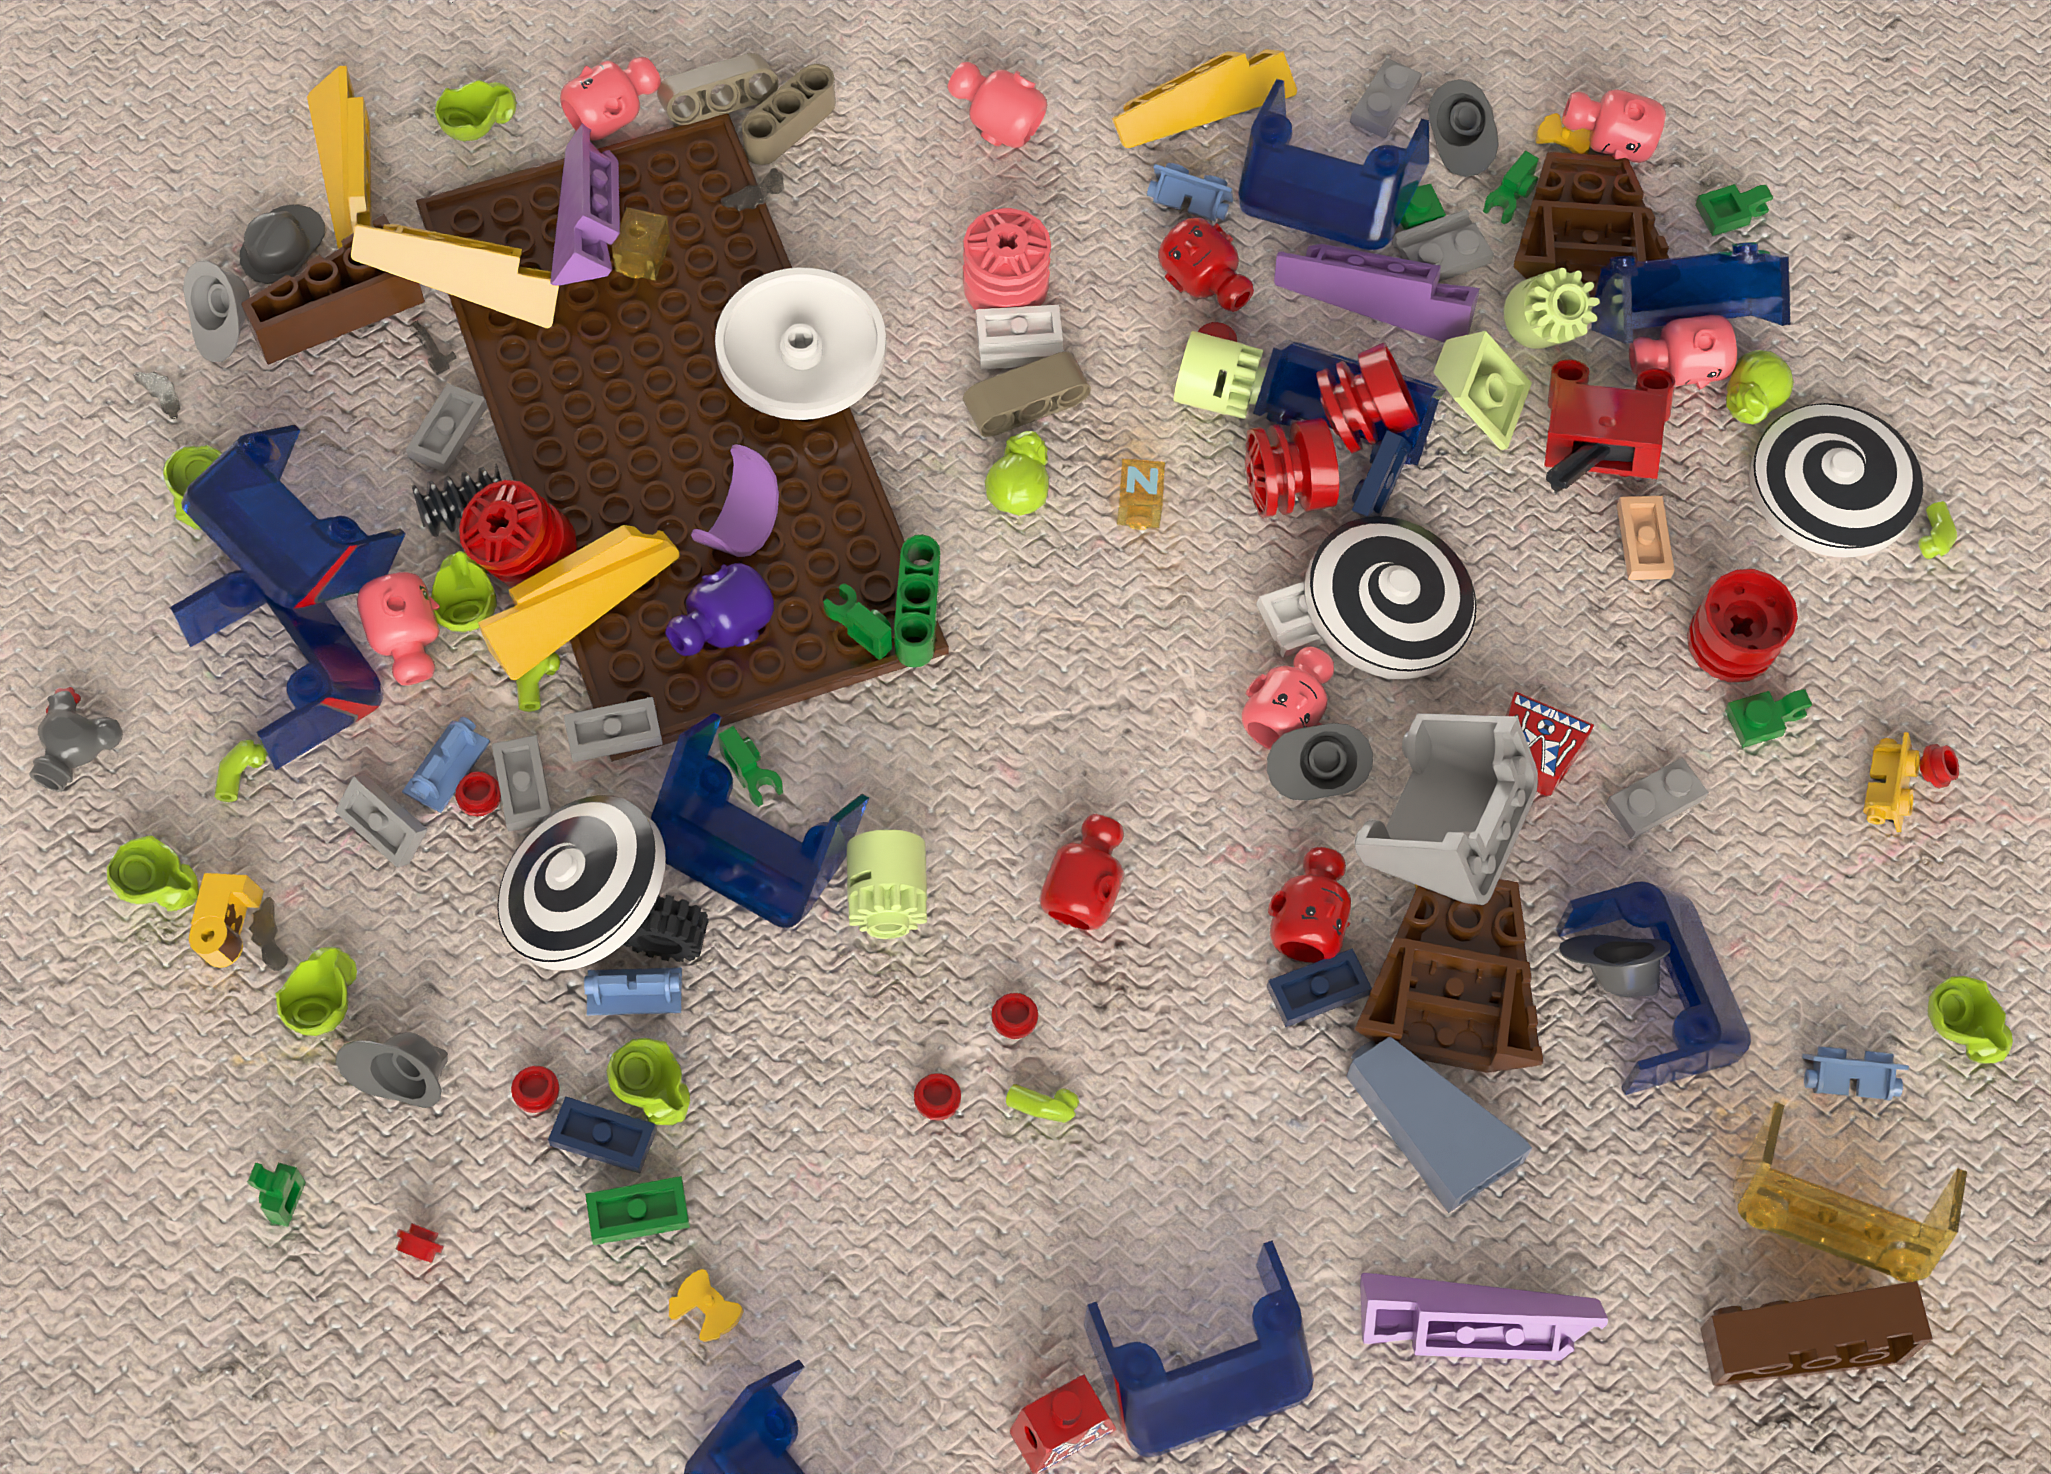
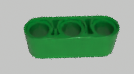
(912, 618)

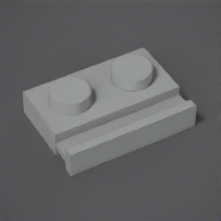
(1446, 242)

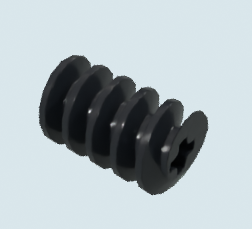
(450, 502)

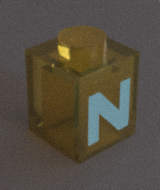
(1141, 493)

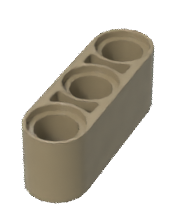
(700, 82)
(788, 114)
(1026, 394)

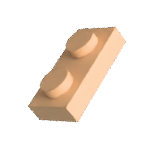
(1645, 537)

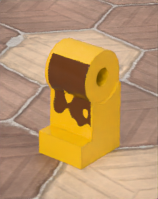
(221, 916)

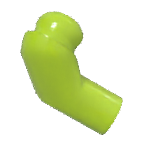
(1942, 534)
(528, 684)
(232, 766)
(1038, 1105)

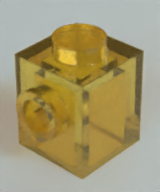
(641, 244)

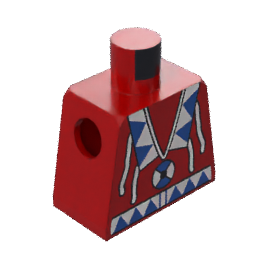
(1552, 737)
(1061, 1424)

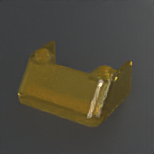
(1839, 1222)

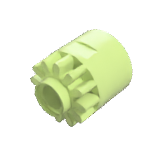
(1549, 309)
(1219, 375)
(887, 882)

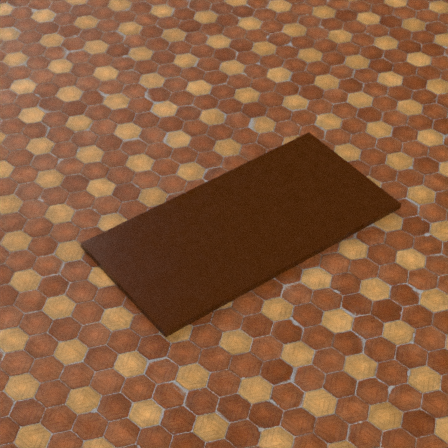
(634, 426)

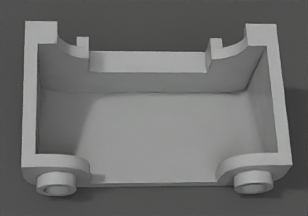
(1458, 807)

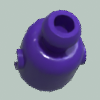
(723, 611)

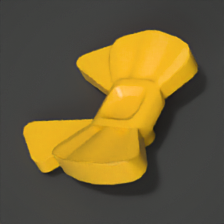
(1552, 132)
(697, 1292)

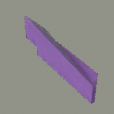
(586, 212)
(1380, 288)
(1474, 1318)

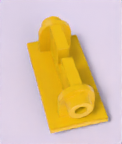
(1894, 798)

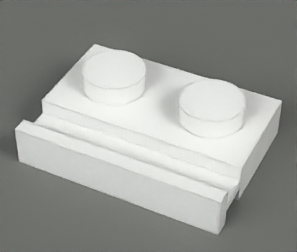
(1018, 335)
(1289, 619)

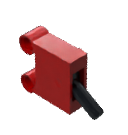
(1605, 426)

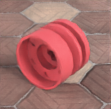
(1006, 260)

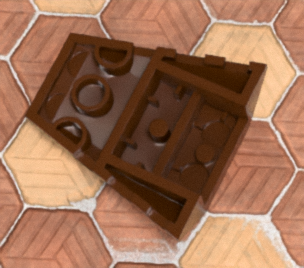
(1586, 215)
(1458, 984)

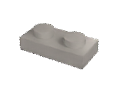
(1385, 98)
(446, 428)
(612, 729)
(521, 782)
(1657, 798)
(381, 820)

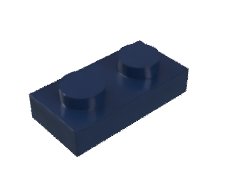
(1387, 462)
(1319, 987)
(602, 1134)

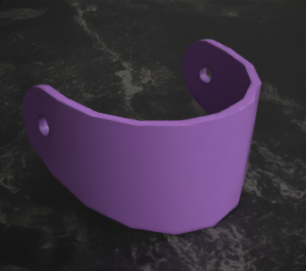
(748, 509)

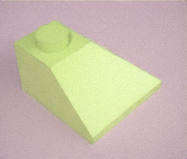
(1484, 383)

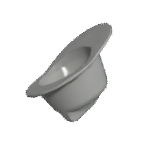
(214, 309)

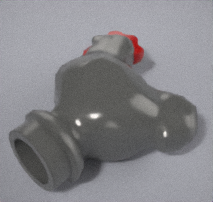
(70, 740)

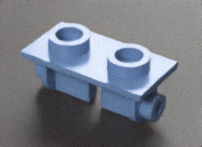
(1206, 193)
(446, 765)
(633, 991)
(1874, 1074)

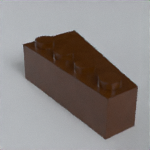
(325, 302)
(1816, 1335)

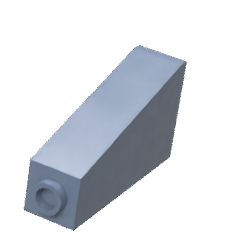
(1435, 1124)

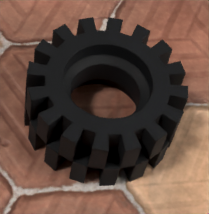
(671, 931)

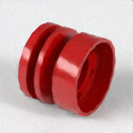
(1367, 398)
(1298, 467)
(514, 532)
(1746, 605)

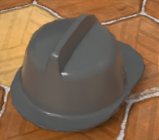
(1463, 127)
(280, 242)
(1319, 761)
(1619, 963)
(399, 1069)

